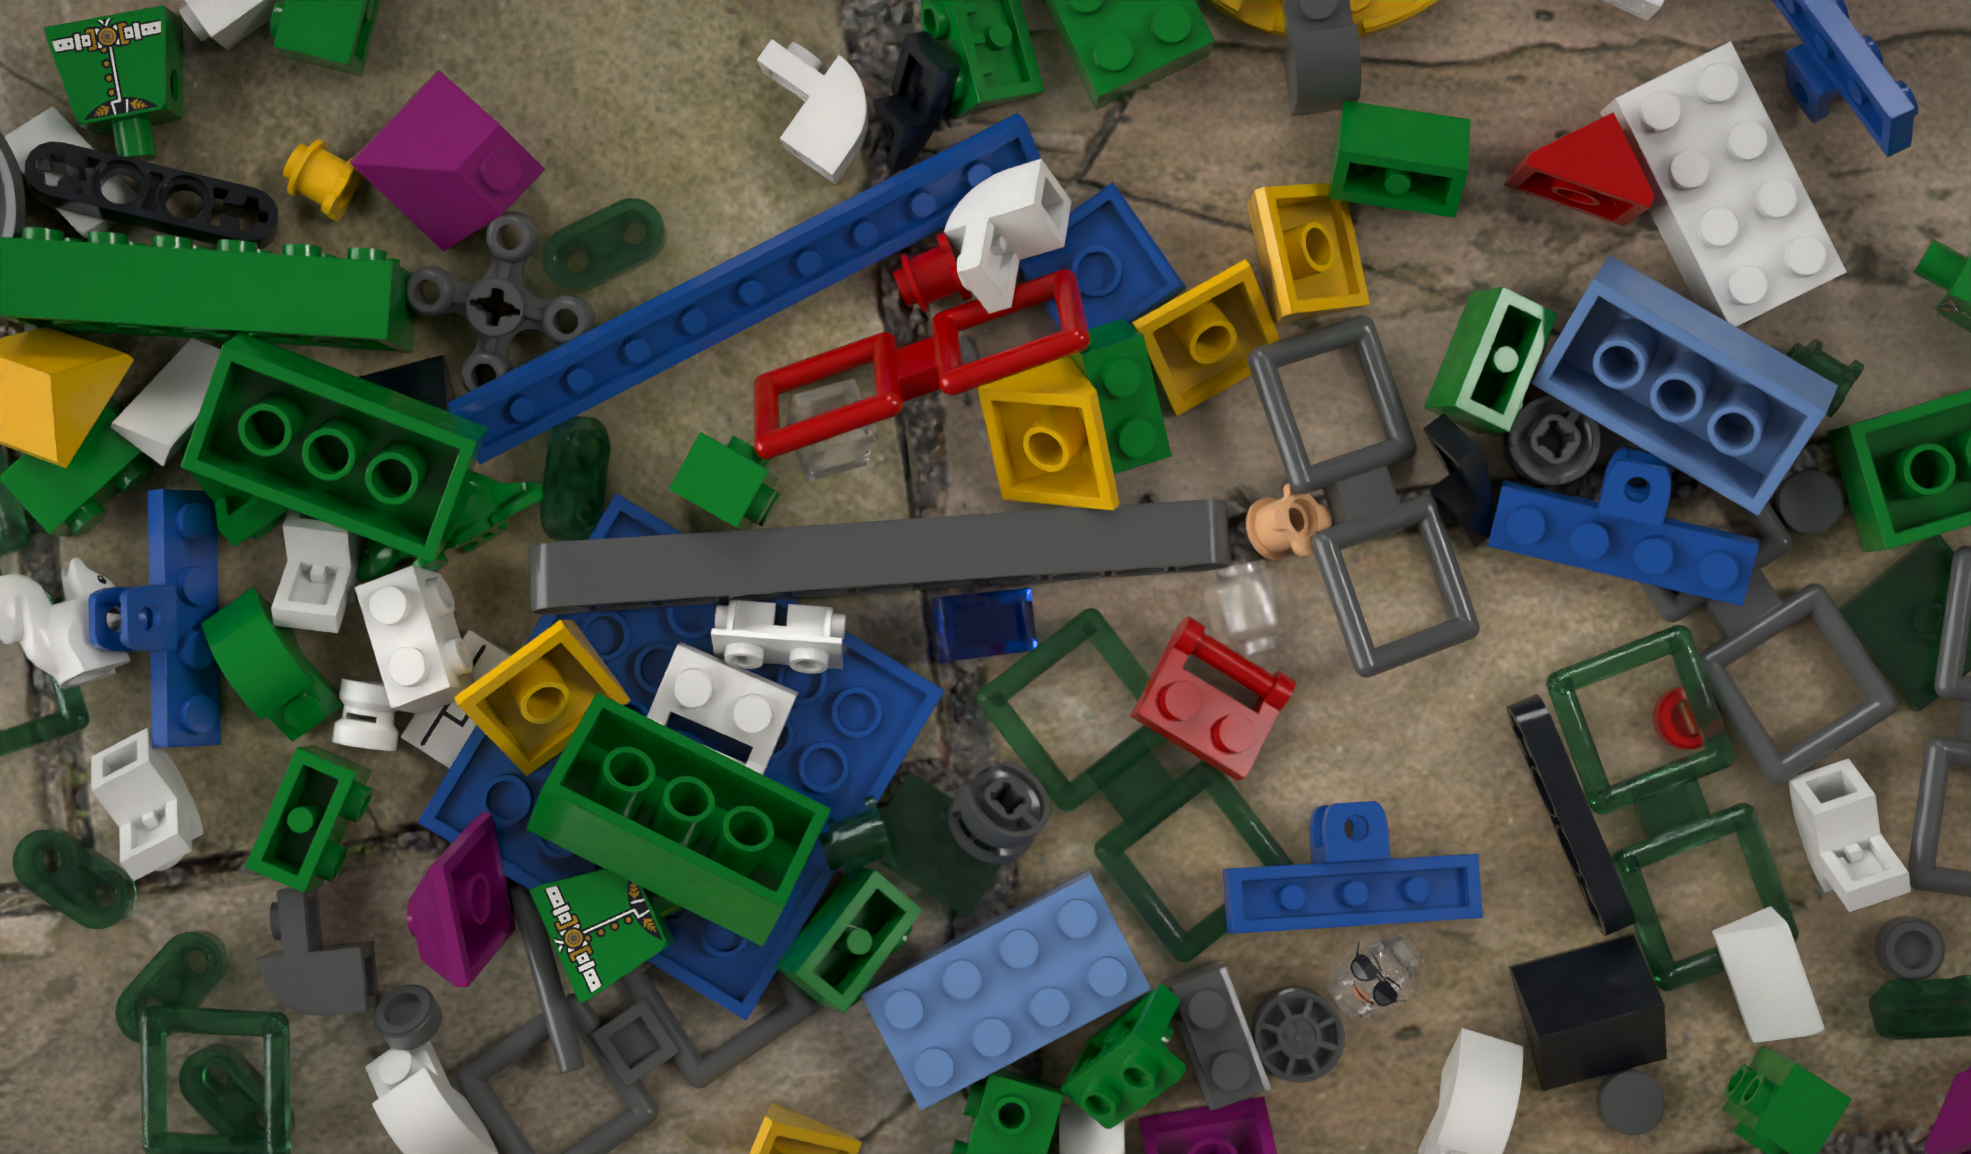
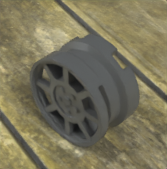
(1551, 443)
(1001, 808)
(1297, 1034)

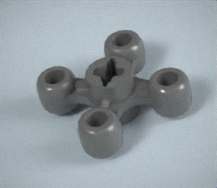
(507, 275)

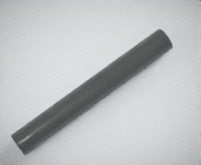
(547, 981)

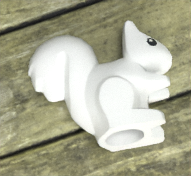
(58, 633)

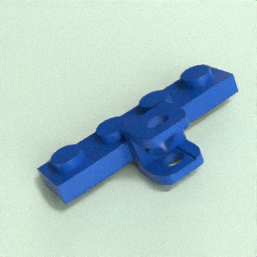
(1844, 63)
(1626, 532)
(169, 618)
(1351, 881)

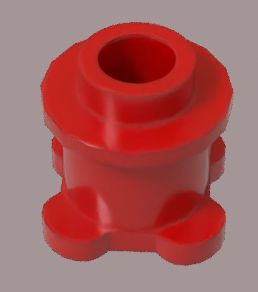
(930, 276)

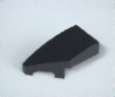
(919, 98)
(1468, 486)

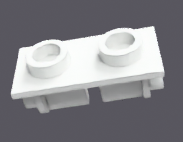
(808, 642)

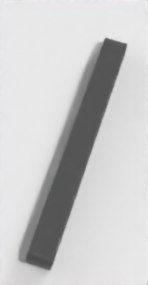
(877, 557)

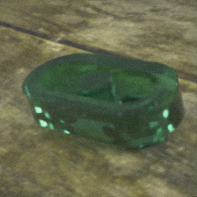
(604, 241)
(575, 479)
(76, 881)
(172, 979)
(1922, 1008)
(227, 1106)

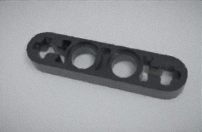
(156, 187)
(1570, 815)

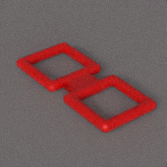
(918, 367)

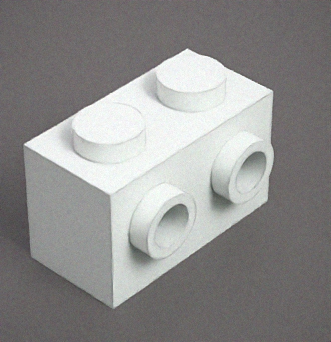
(416, 639)

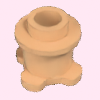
(1286, 524)

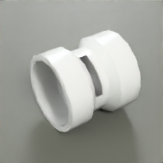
(366, 699)

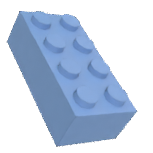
(1685, 385)
(1005, 989)

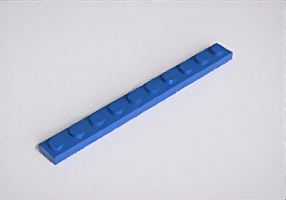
(739, 291)

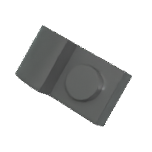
(1320, 55)
(311, 975)

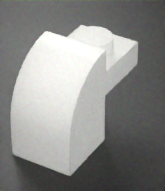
(835, 110)
(1003, 222)
(317, 574)
(147, 803)
(1843, 836)
(1476, 1097)
(422, 1107)

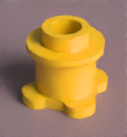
(322, 178)

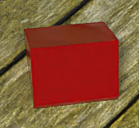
(1587, 172)

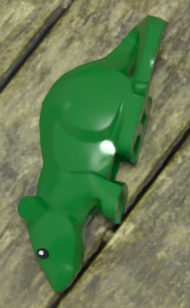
(478, 521)

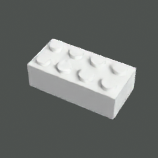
(1725, 189)

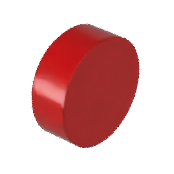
(1675, 720)

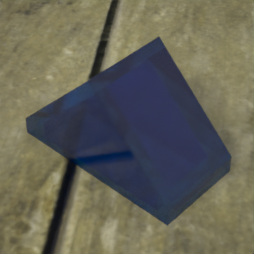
(984, 624)

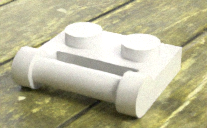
(725, 701)

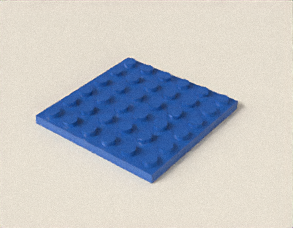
(835, 749)

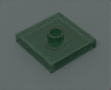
(1903, 617)

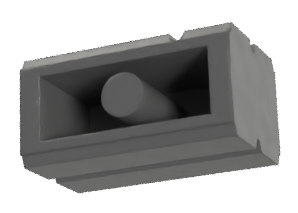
(1217, 1035)

